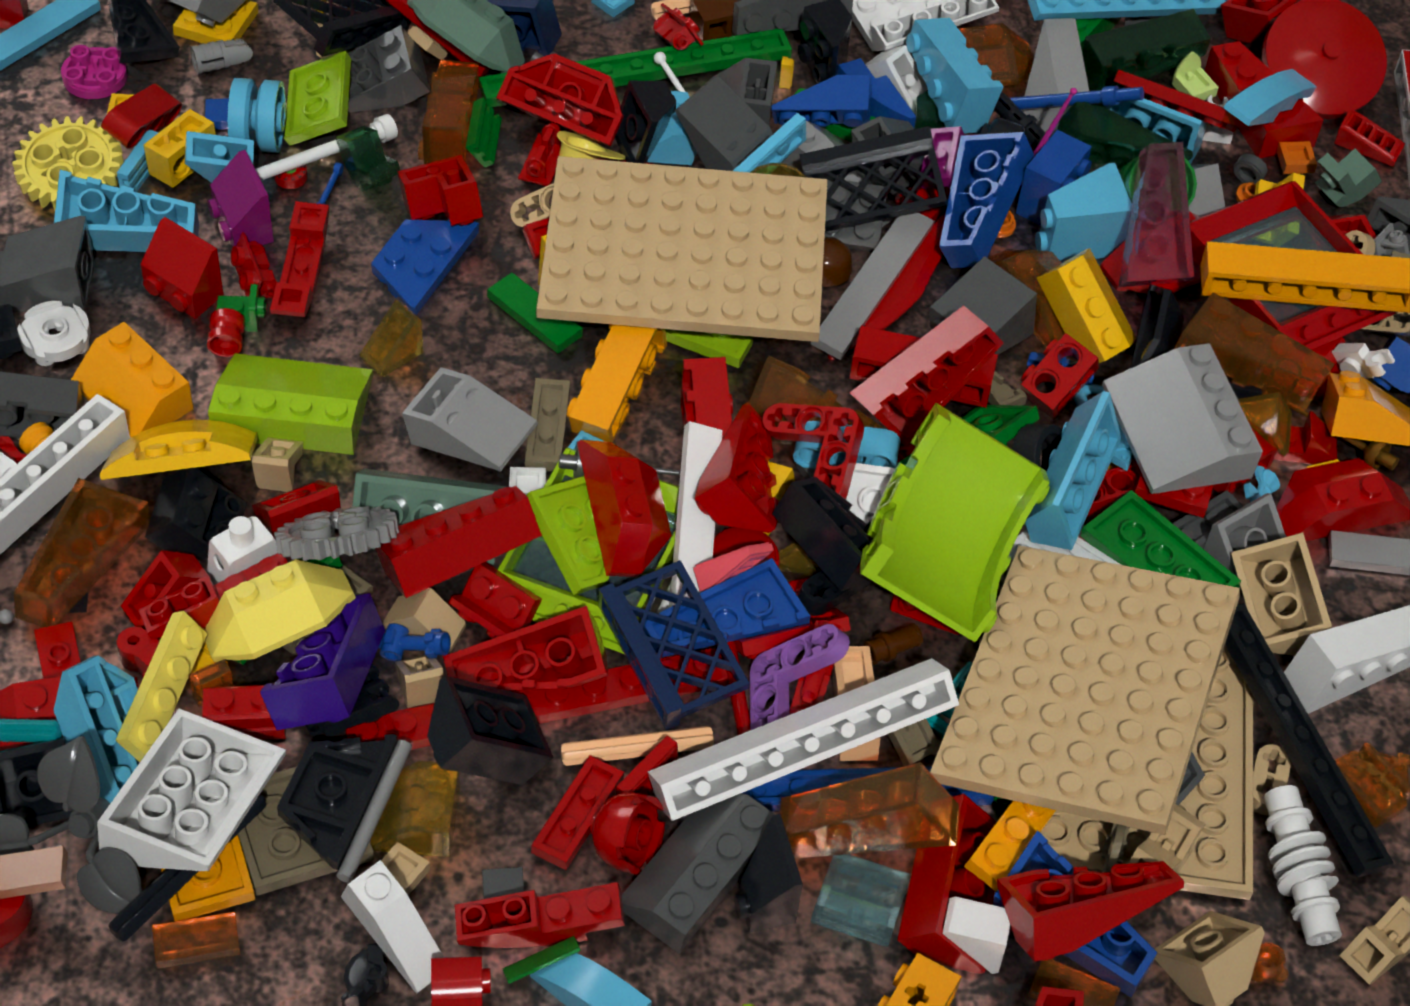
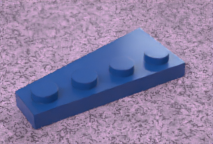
(741, 607)

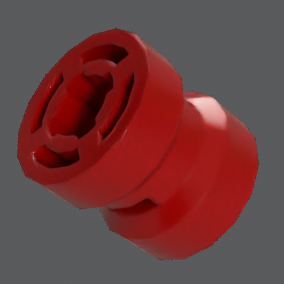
(226, 332)

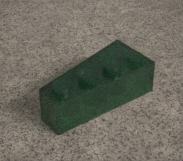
(1143, 48)

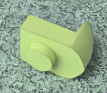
(1192, 79)

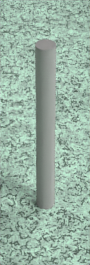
(374, 811)

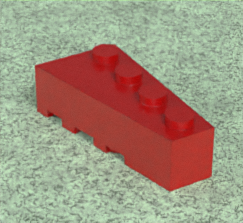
(1237, 68)
(928, 373)

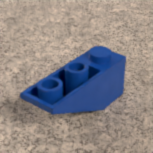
(833, 101)

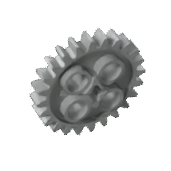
(315, 533)

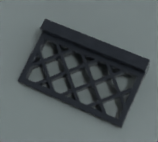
(352, 29)
(873, 154)

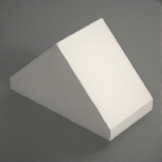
(978, 930)

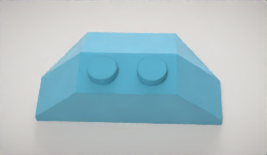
(94, 704)

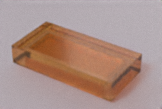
(195, 940)
(1058, 975)

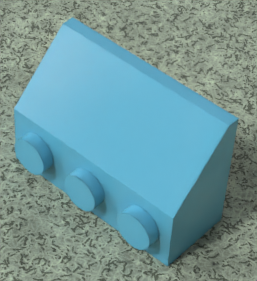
(1165, 122)

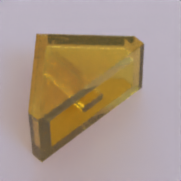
(394, 340)
(1270, 418)

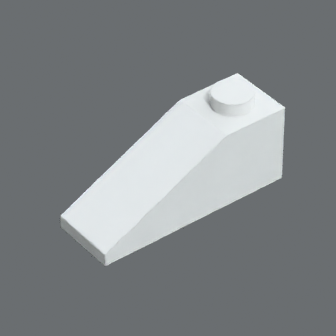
(393, 923)

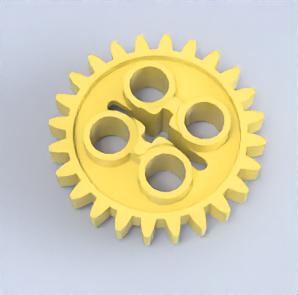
(66, 147)

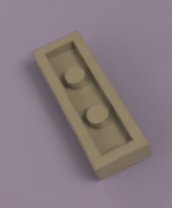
(550, 411)

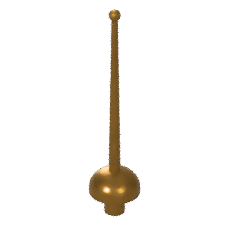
(1374, 453)

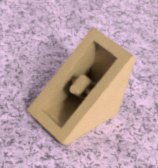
(426, 612)
(419, 680)

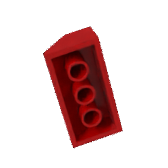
(941, 875)

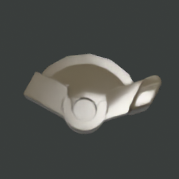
(1114, 847)

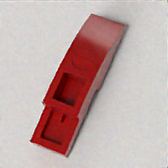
(200, 597)
(536, 921)

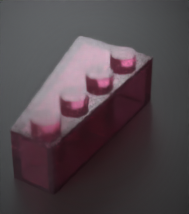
(1159, 222)

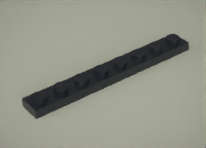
(1305, 747)

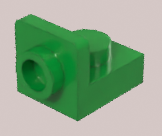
(250, 306)

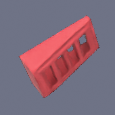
(730, 564)

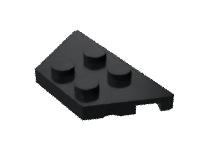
(333, 792)

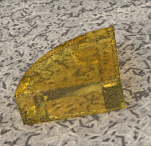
(795, 560)

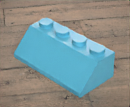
(1076, 473)

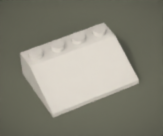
(188, 794)

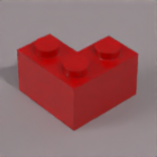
(439, 188)

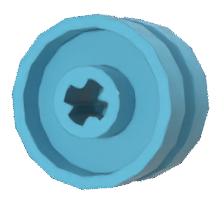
(258, 113)

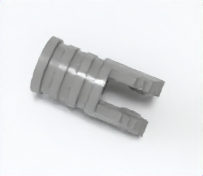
(219, 55)

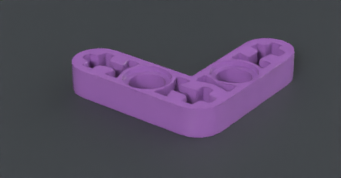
(776, 669)

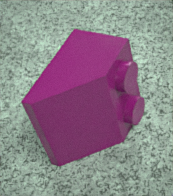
(241, 202)

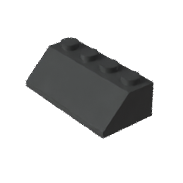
(696, 869)

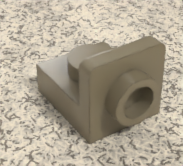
(914, 742)

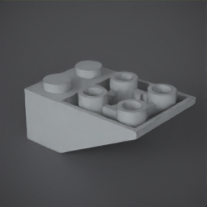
(466, 420)

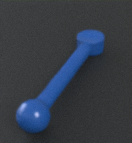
(337, 171)

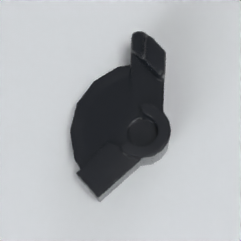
(365, 976)

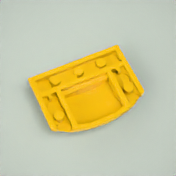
(180, 447)

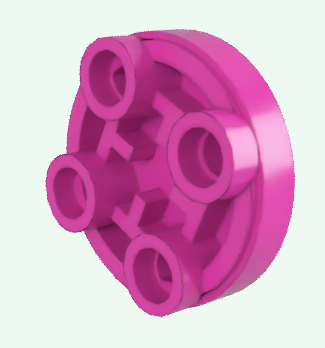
(93, 72)

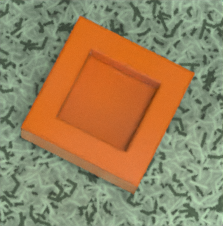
(1296, 157)

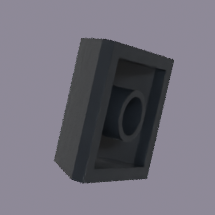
(20, 787)

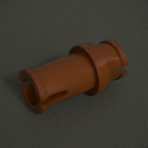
(888, 645)

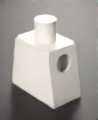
(239, 548)

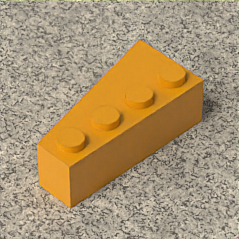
(615, 379)

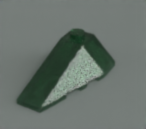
(1110, 134)

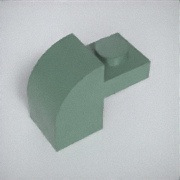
(1348, 179)

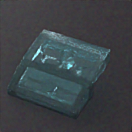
(861, 898)

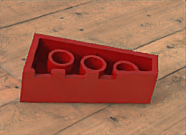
(457, 540)

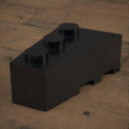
(825, 530)

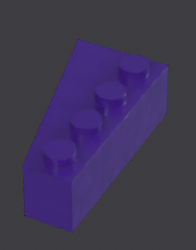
(327, 670)

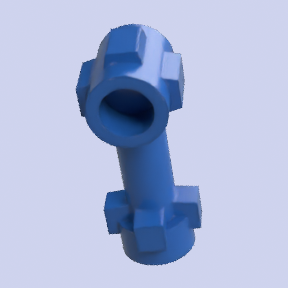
(397, 639)

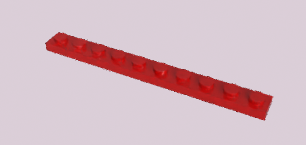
(614, 691)

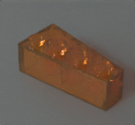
(872, 814)

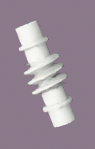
(1302, 865)

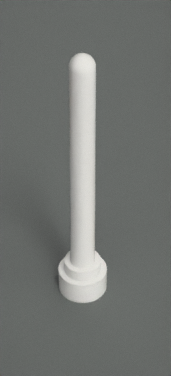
(383, 124)

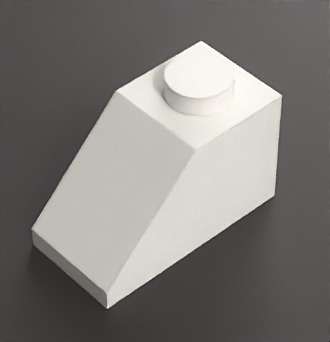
(901, 71)

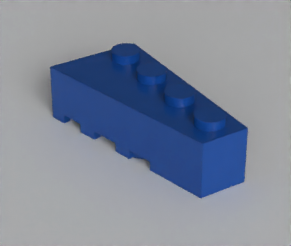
(981, 193)
(1116, 956)

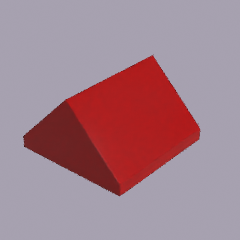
(297, 504)

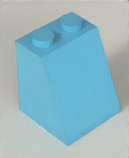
(1086, 215)

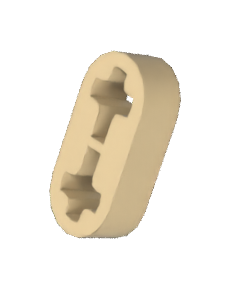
(1263, 778)

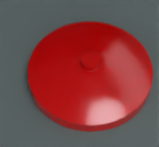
(1332, 49)

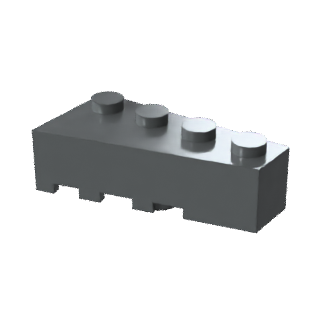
(35, 400)

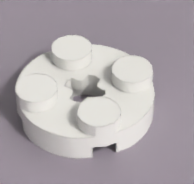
(59, 347)

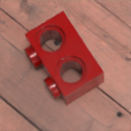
(1067, 380)

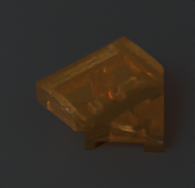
(1377, 782)

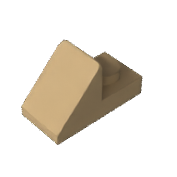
(275, 463)

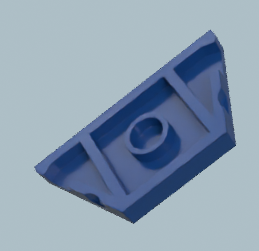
(421, 257)

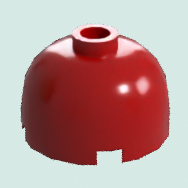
(628, 831)

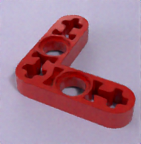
(827, 433)

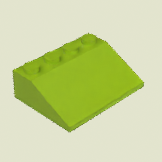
(293, 401)

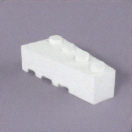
(1350, 658)

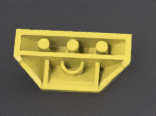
(276, 610)

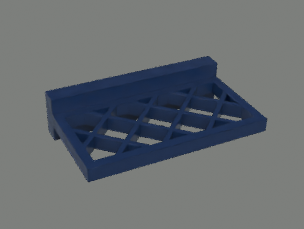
(642, 656)

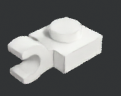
(1360, 359)

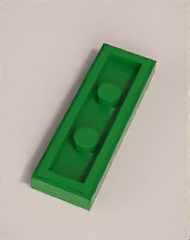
(520, 303)

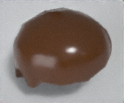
(836, 262)

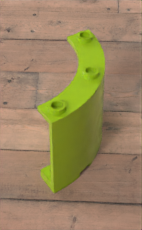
(952, 522)

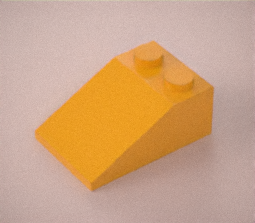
(1364, 411)

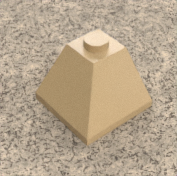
(1212, 958)

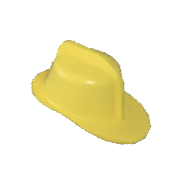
(581, 147)

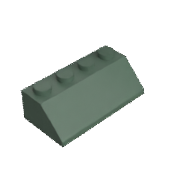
(415, 495)

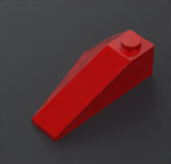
(541, 656)
(1071, 910)

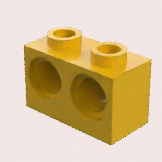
(167, 149)

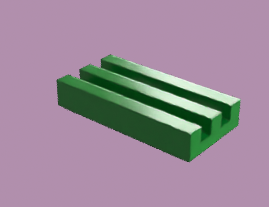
(483, 133)

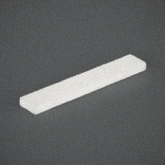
(693, 528)

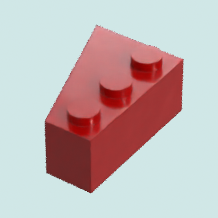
(706, 393)

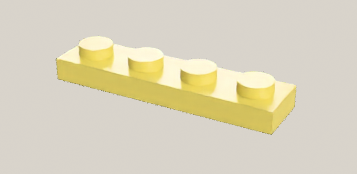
(161, 684)

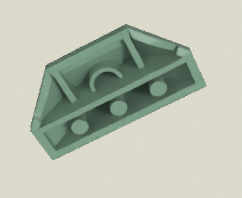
(475, 29)

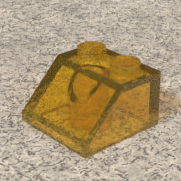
(420, 811)

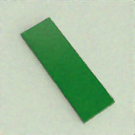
(541, 959)

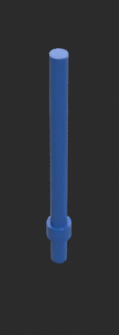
(1108, 96)

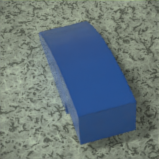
(885, 97)

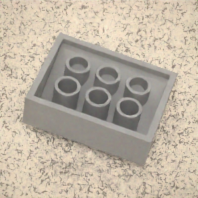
(1184, 421)

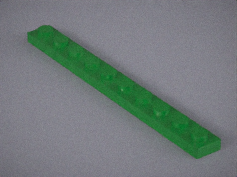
(695, 59)

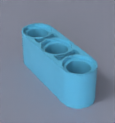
(877, 448)

